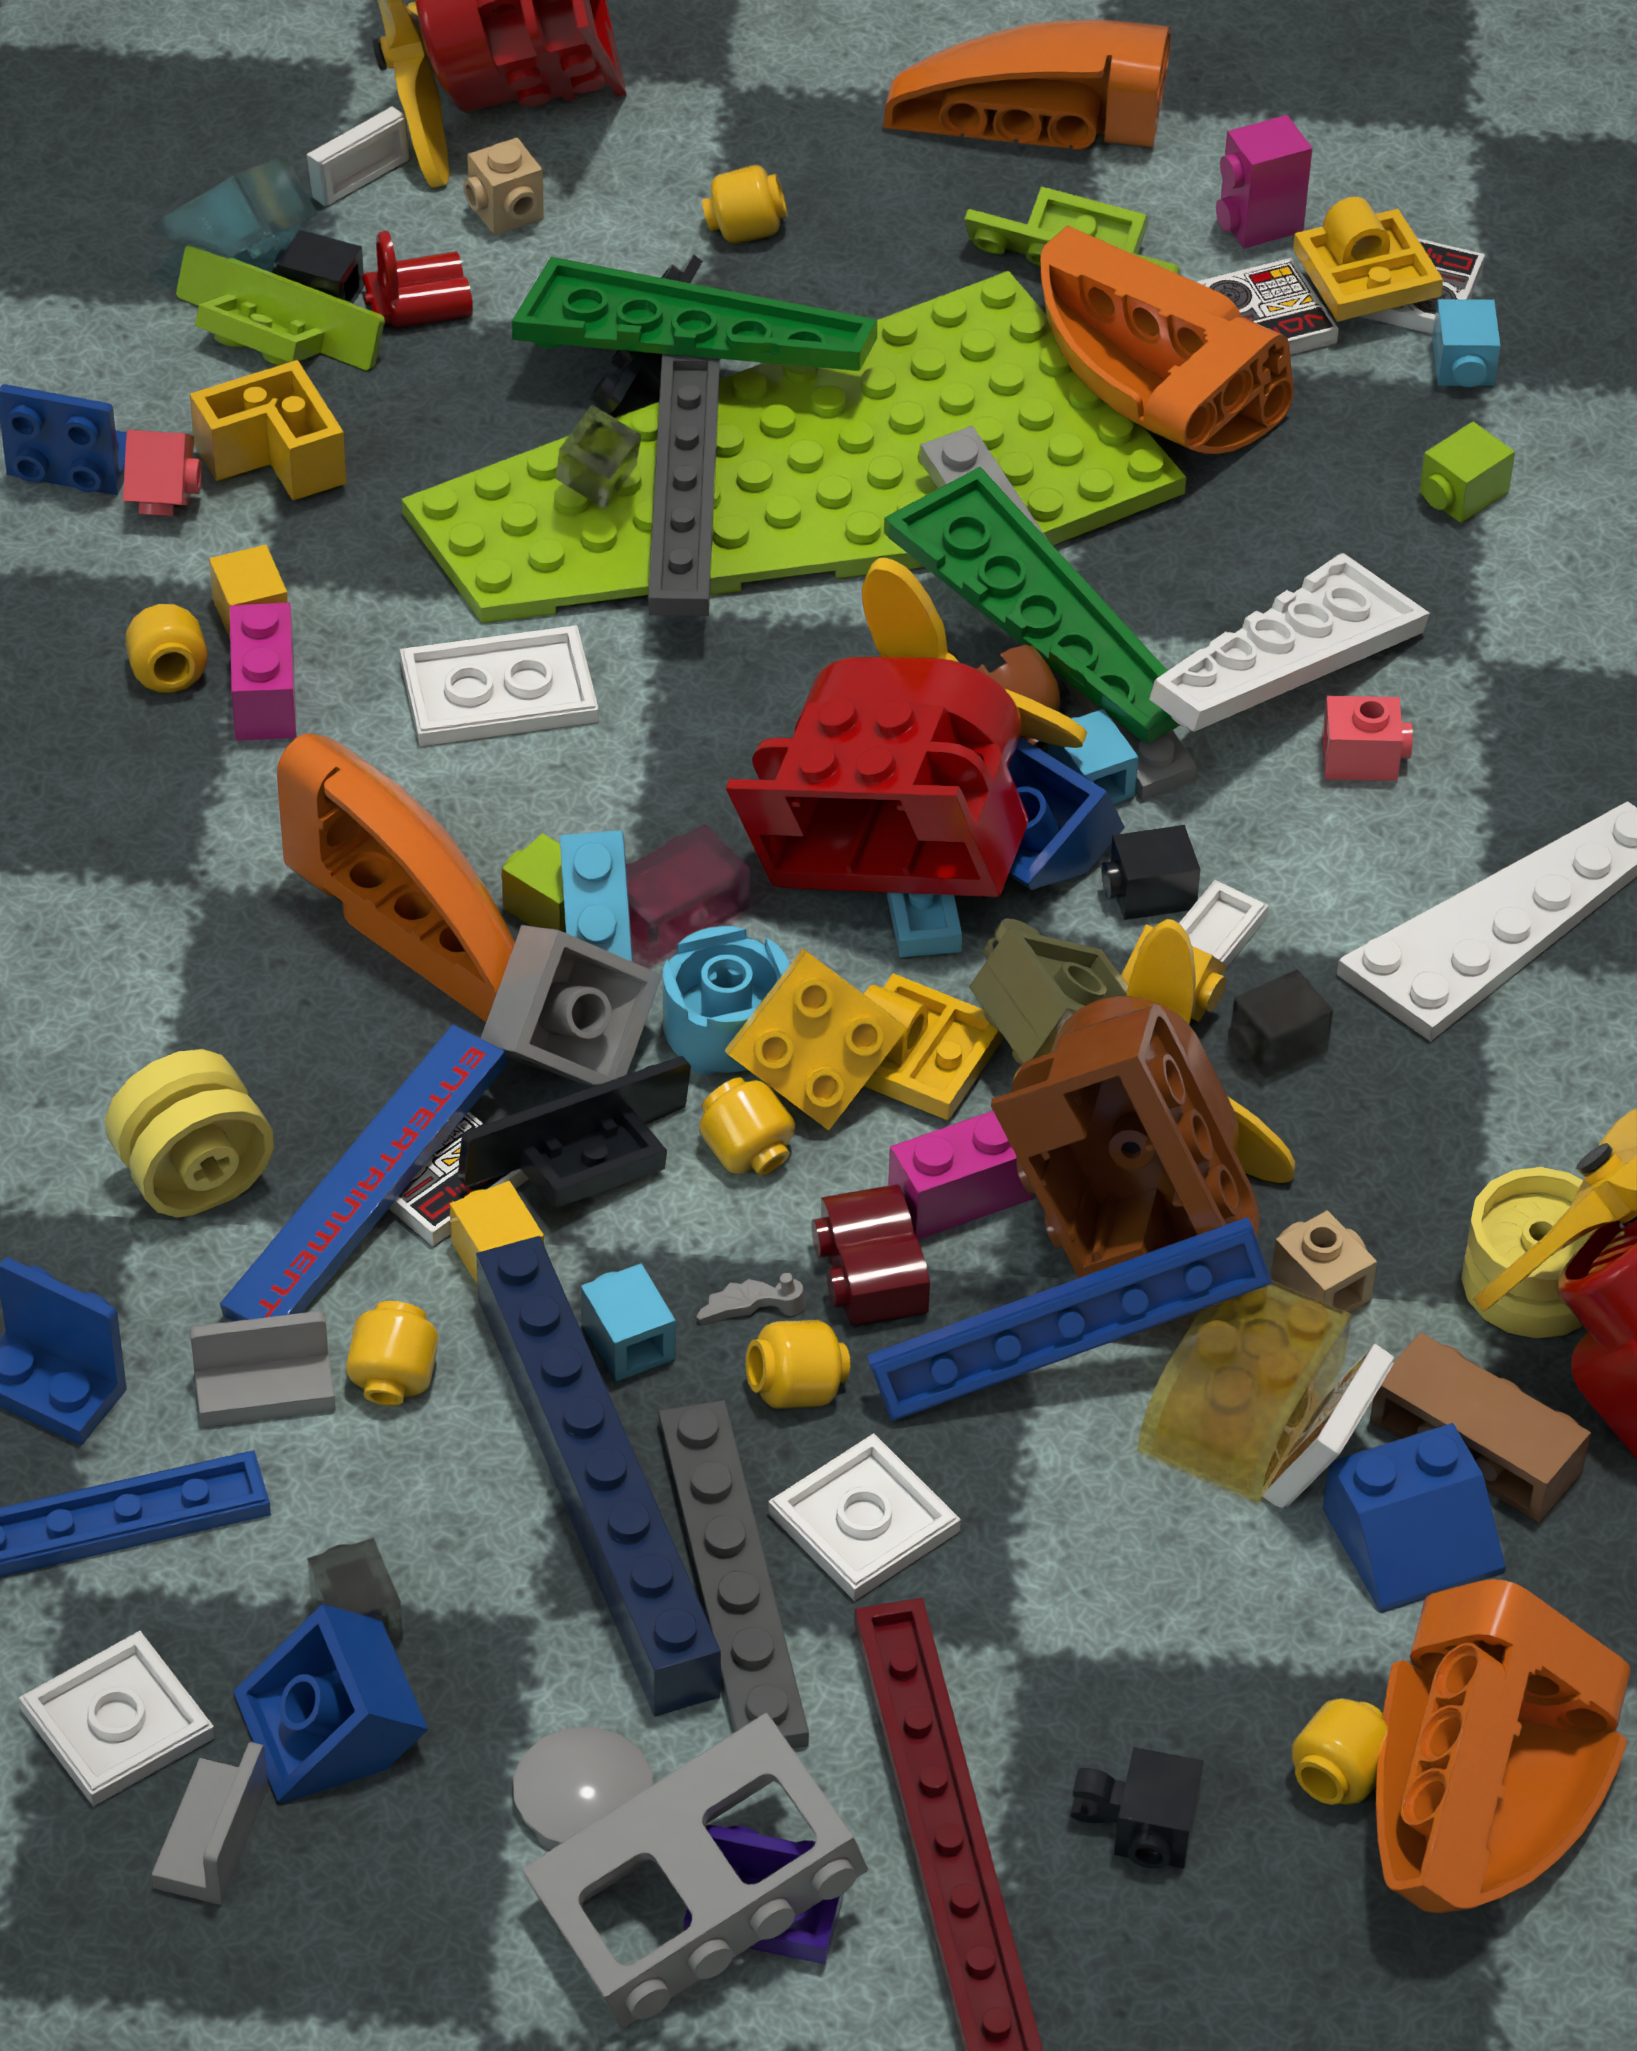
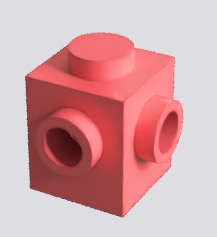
(160, 471)
(1364, 738)

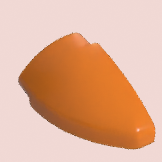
(1040, 85)
(1163, 346)
(391, 869)
(1493, 1745)

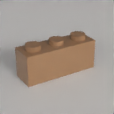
(1517, 1442)

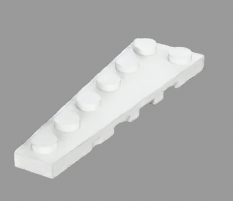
(1306, 634)
(1481, 937)

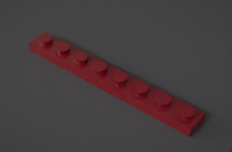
(945, 1829)

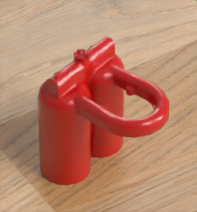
(416, 288)

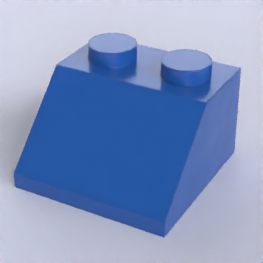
(1067, 819)
(1414, 1517)
(330, 1704)

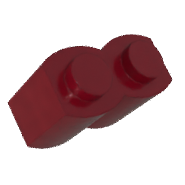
(873, 1255)

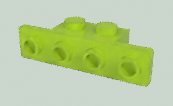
(1050, 216)
(275, 313)

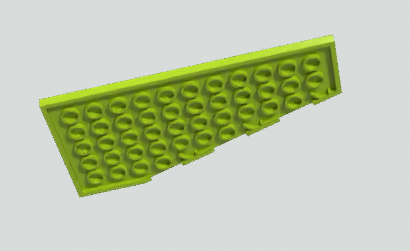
(813, 465)

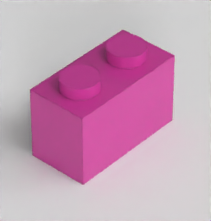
(1264, 181)
(262, 671)
(956, 1174)

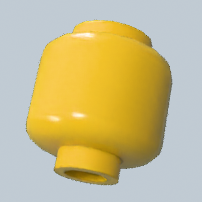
(745, 204)
(166, 648)
(746, 1127)
(392, 1352)
(797, 1364)
(1340, 1752)

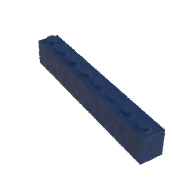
(599, 1477)

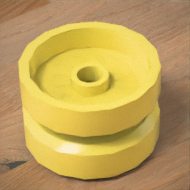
(189, 1133)
(1504, 1225)

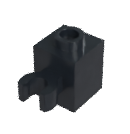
(1151, 1808)

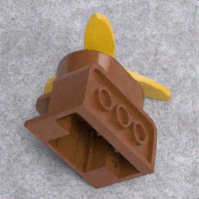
(1131, 1124)

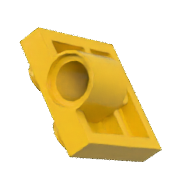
(1366, 260)
(815, 1039)
(937, 1053)

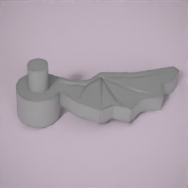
(750, 1295)

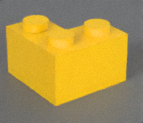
(272, 421)

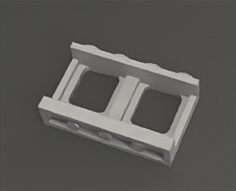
(670, 1828)

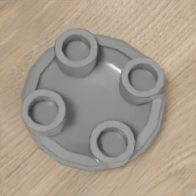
(576, 1780)

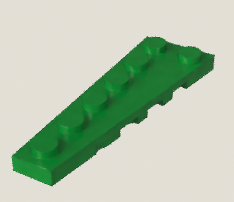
(653, 314)
(1021, 582)

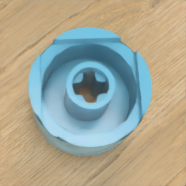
(713, 991)

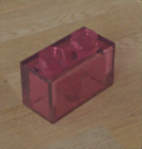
(684, 889)

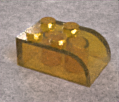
(1245, 1386)

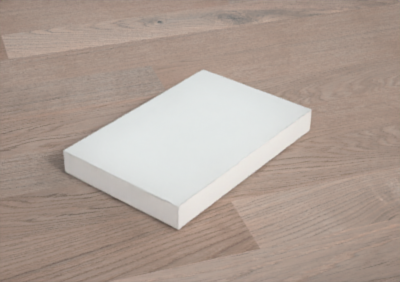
(498, 685)

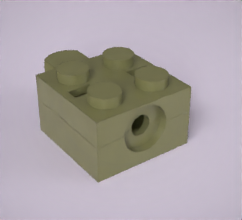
(1037, 984)

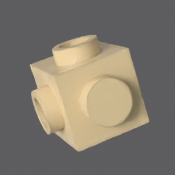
(505, 186)
(1325, 1262)

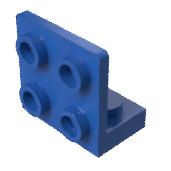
(61, 440)
(57, 1352)

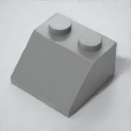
(570, 1007)

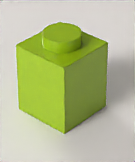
(1466, 472)
(535, 884)

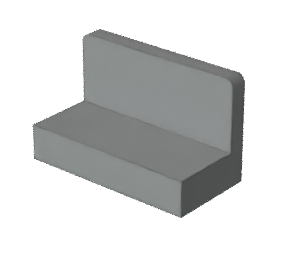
(262, 1368)
(212, 1827)

